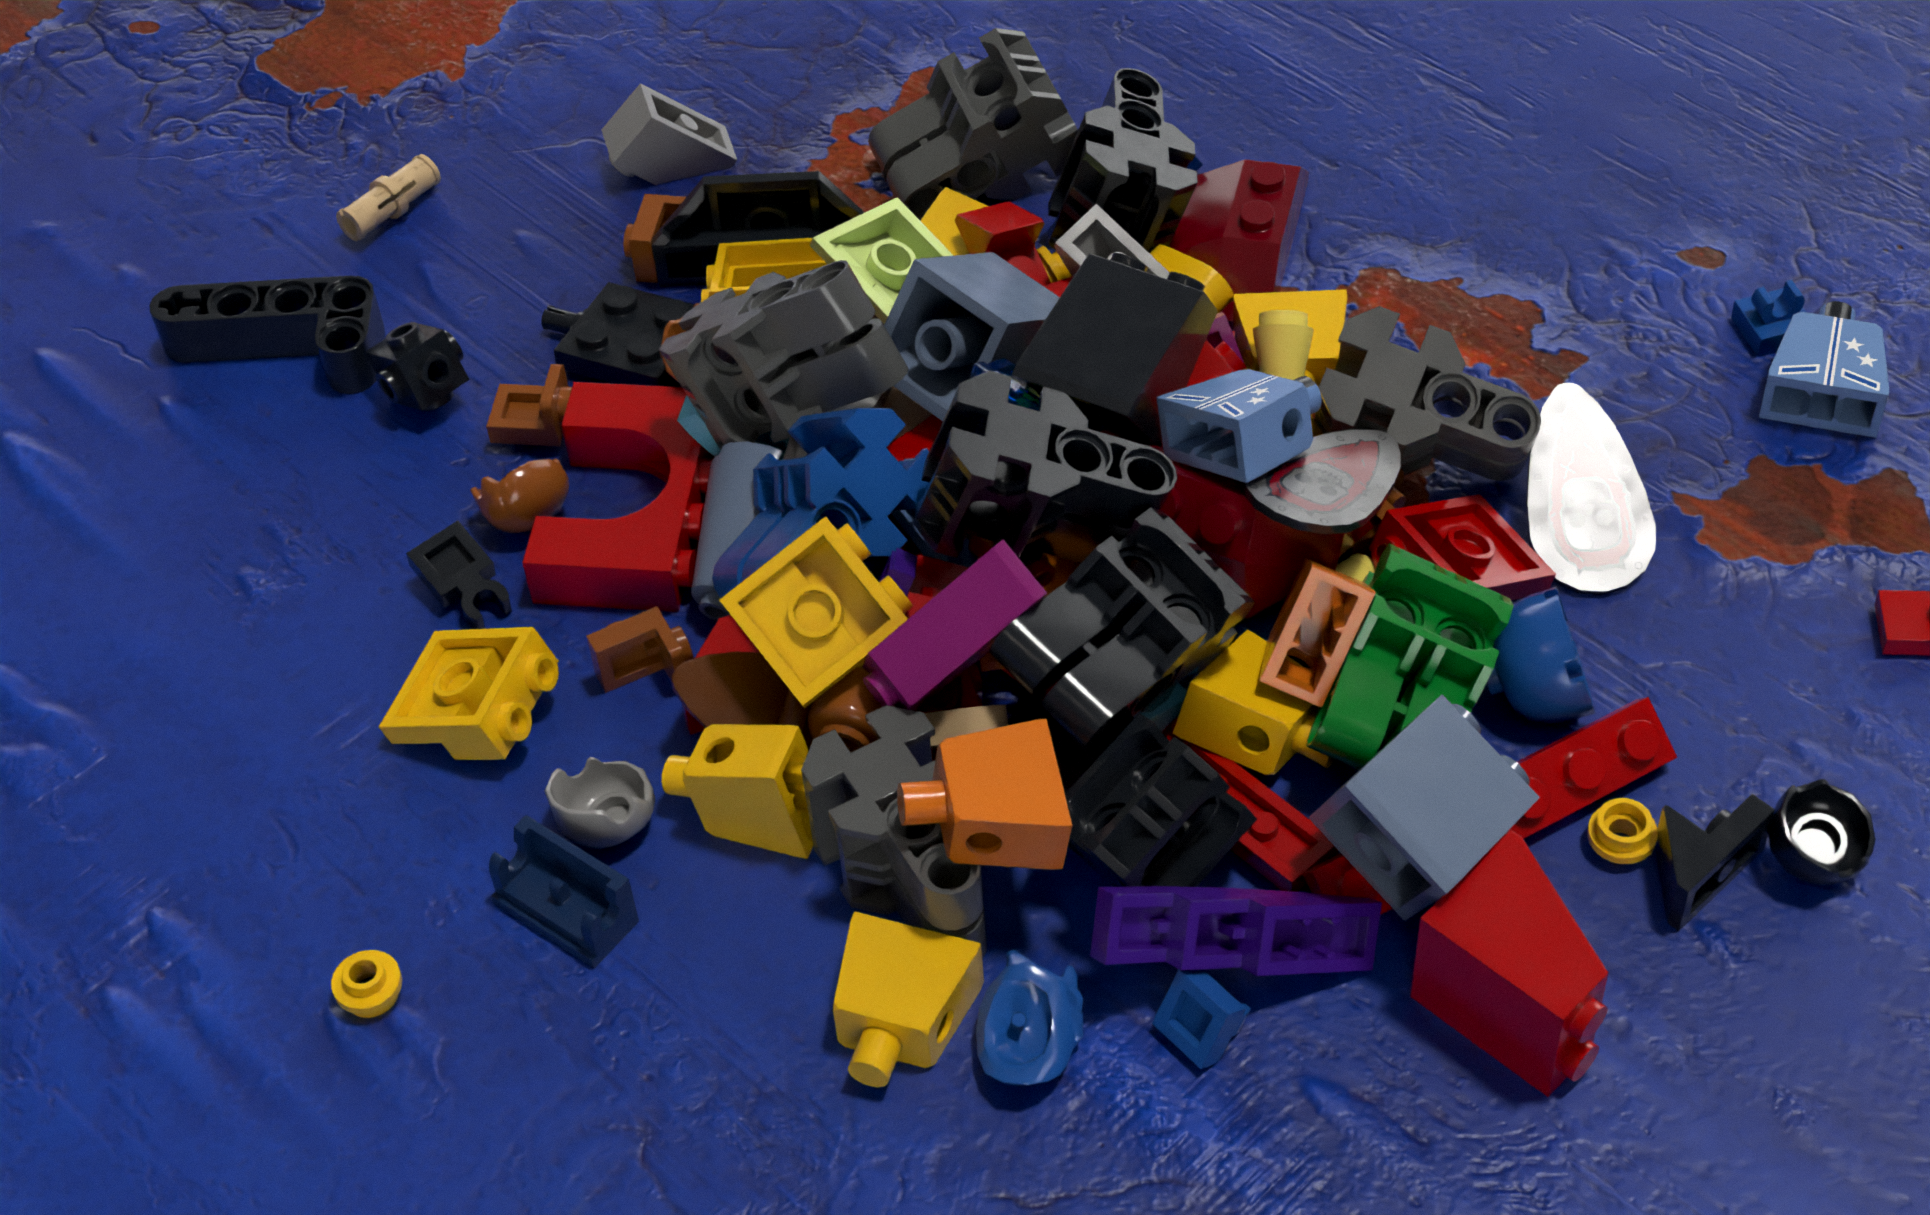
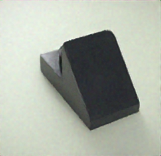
(1702, 863)

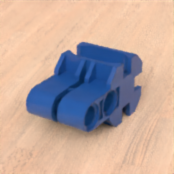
(841, 477)

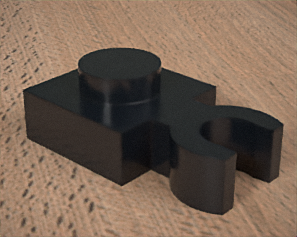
(458, 568)

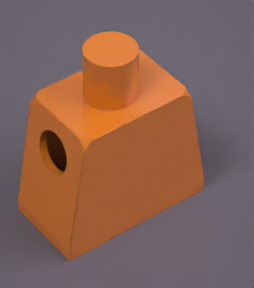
(1318, 628)
(995, 798)

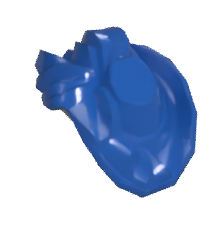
(1029, 1022)

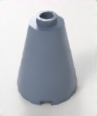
(725, 515)

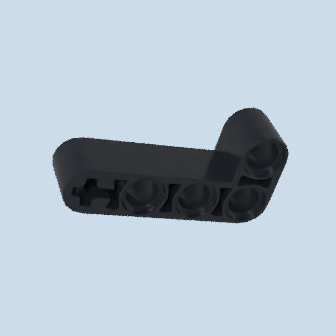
(275, 320)

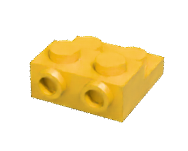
(817, 609)
(473, 692)

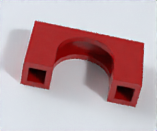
(639, 556)

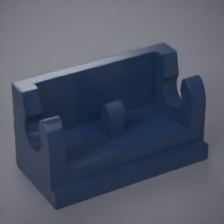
(563, 893)

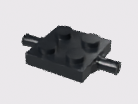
(616, 336)

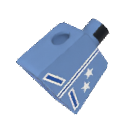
(1829, 373)
(1239, 422)

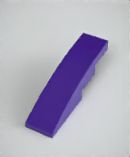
(1235, 929)

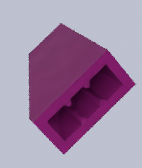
(951, 630)

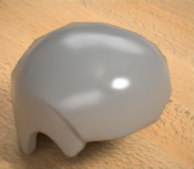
(601, 803)

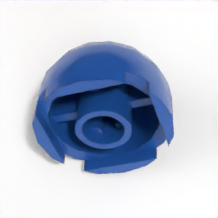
(1540, 662)

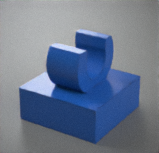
(1767, 315)
(1200, 1016)

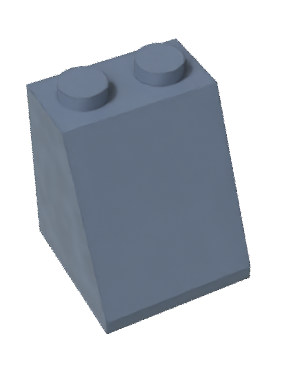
(959, 315)
(1426, 808)

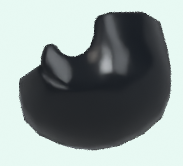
(1821, 833)

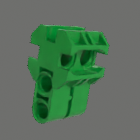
(1417, 641)

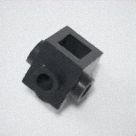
(418, 366)

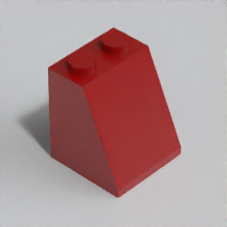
(1513, 968)

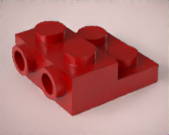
(1467, 540)

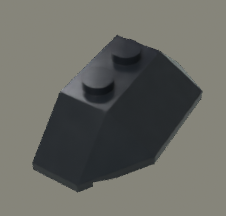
(744, 211)

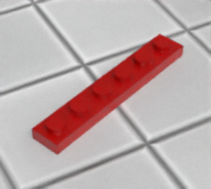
(1563, 776)

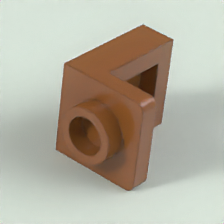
(638, 236)
(530, 411)
(637, 649)

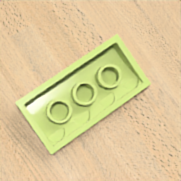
(880, 250)

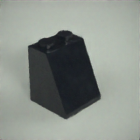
(1120, 343)

